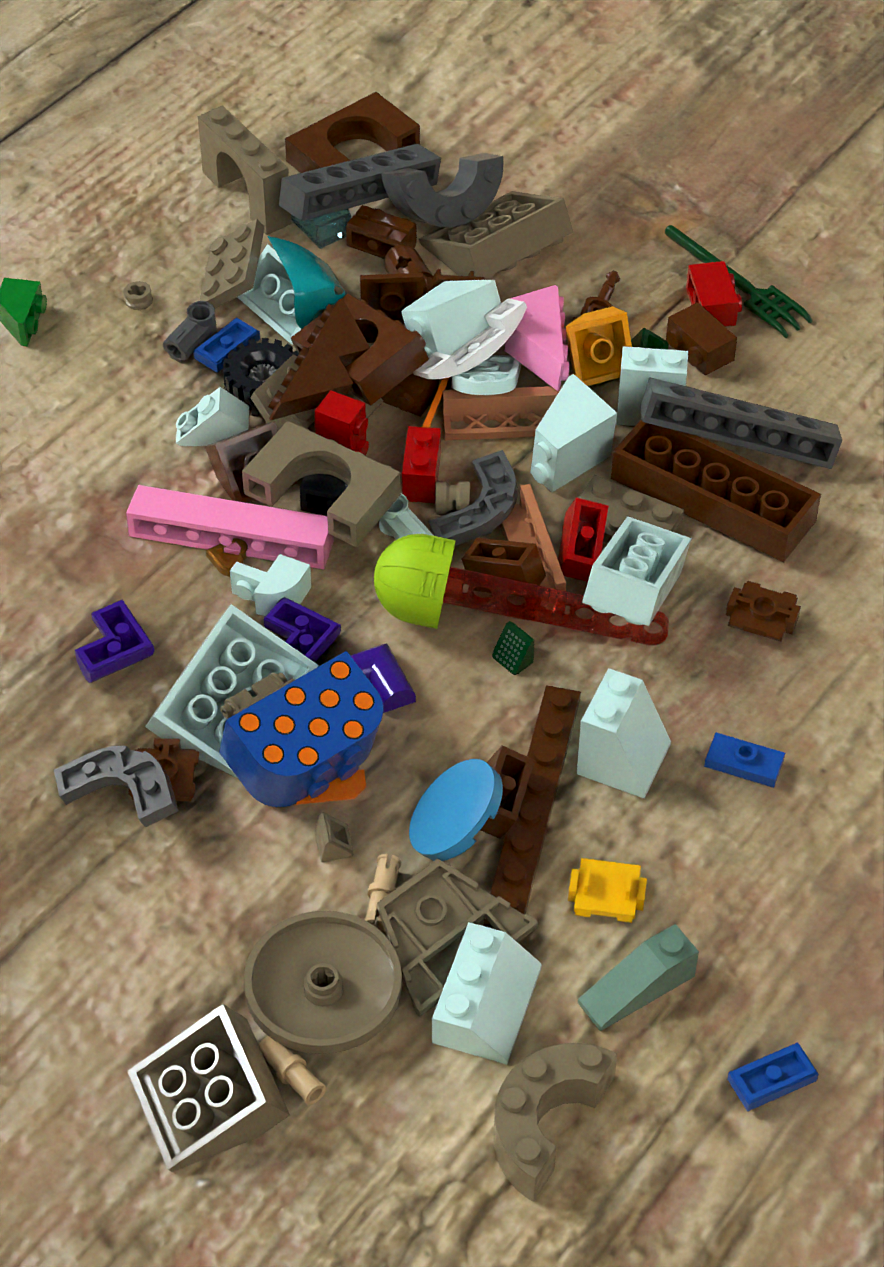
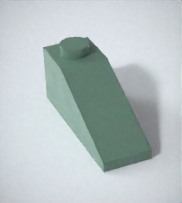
(641, 977)

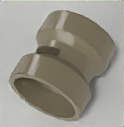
(451, 496)

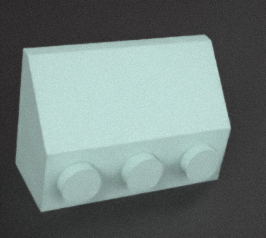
(273, 295)
(485, 995)

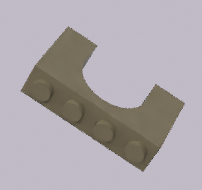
(233, 153)
(300, 453)

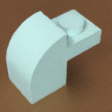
(284, 579)

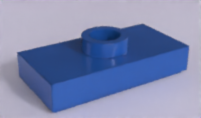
(217, 347)
(744, 759)
(772, 1076)

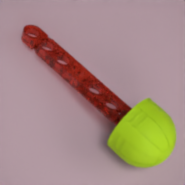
(417, 578)

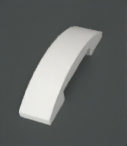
(502, 324)

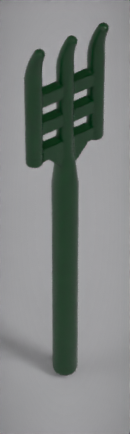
(757, 295)

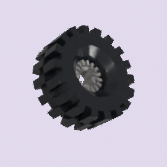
(251, 365)

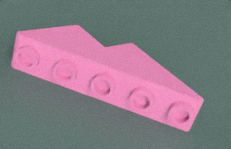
(541, 336)

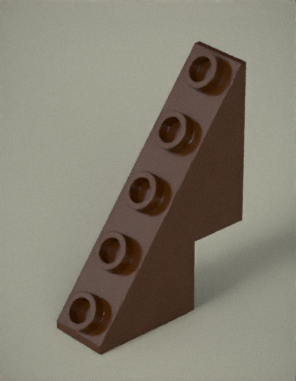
(322, 364)

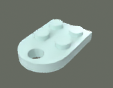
(491, 377)

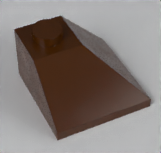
(391, 292)

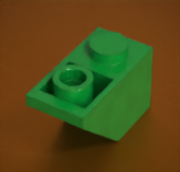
(20, 307)

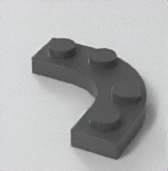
(489, 509)
(125, 767)

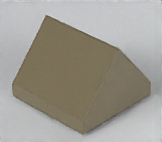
(332, 838)

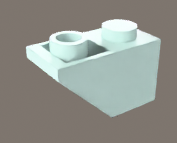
(212, 420)

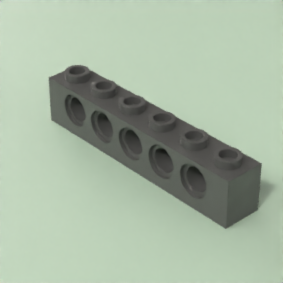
(351, 182)
(740, 423)

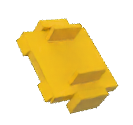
(607, 889)

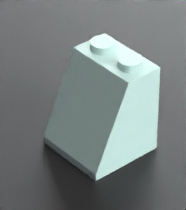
(452, 314)
(636, 368)
(572, 435)
(622, 736)

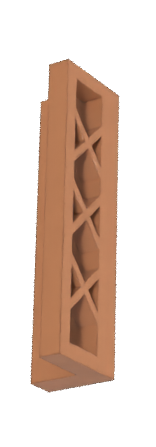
(506, 407)
(527, 526)

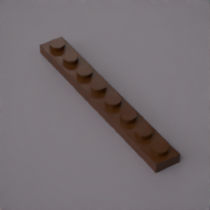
(527, 835)

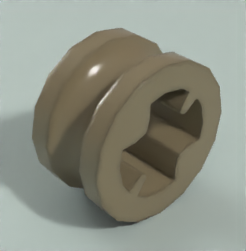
(131, 296)

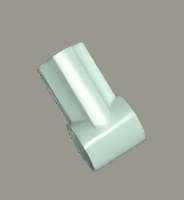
(401, 521)

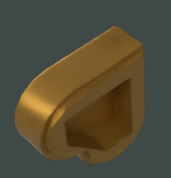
(226, 561)

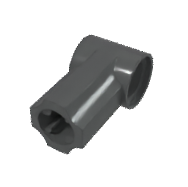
(193, 331)

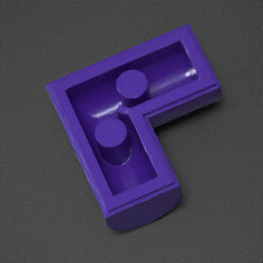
(302, 628)
(121, 644)
(386, 676)

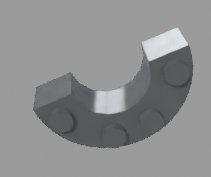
(458, 203)

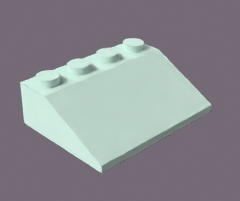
(227, 662)

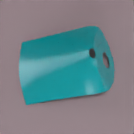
(310, 278)

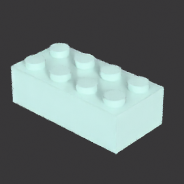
(636, 571)

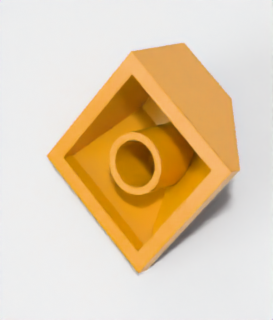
(597, 344)

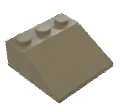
(207, 1090)

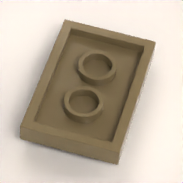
(232, 264)
(630, 503)

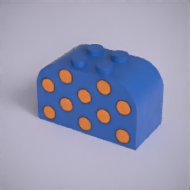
(304, 734)

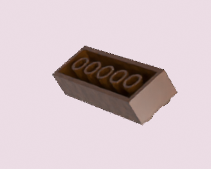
(717, 487)

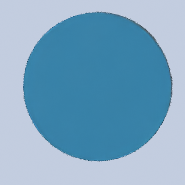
(455, 809)

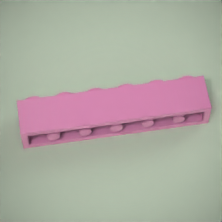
(209, 521)

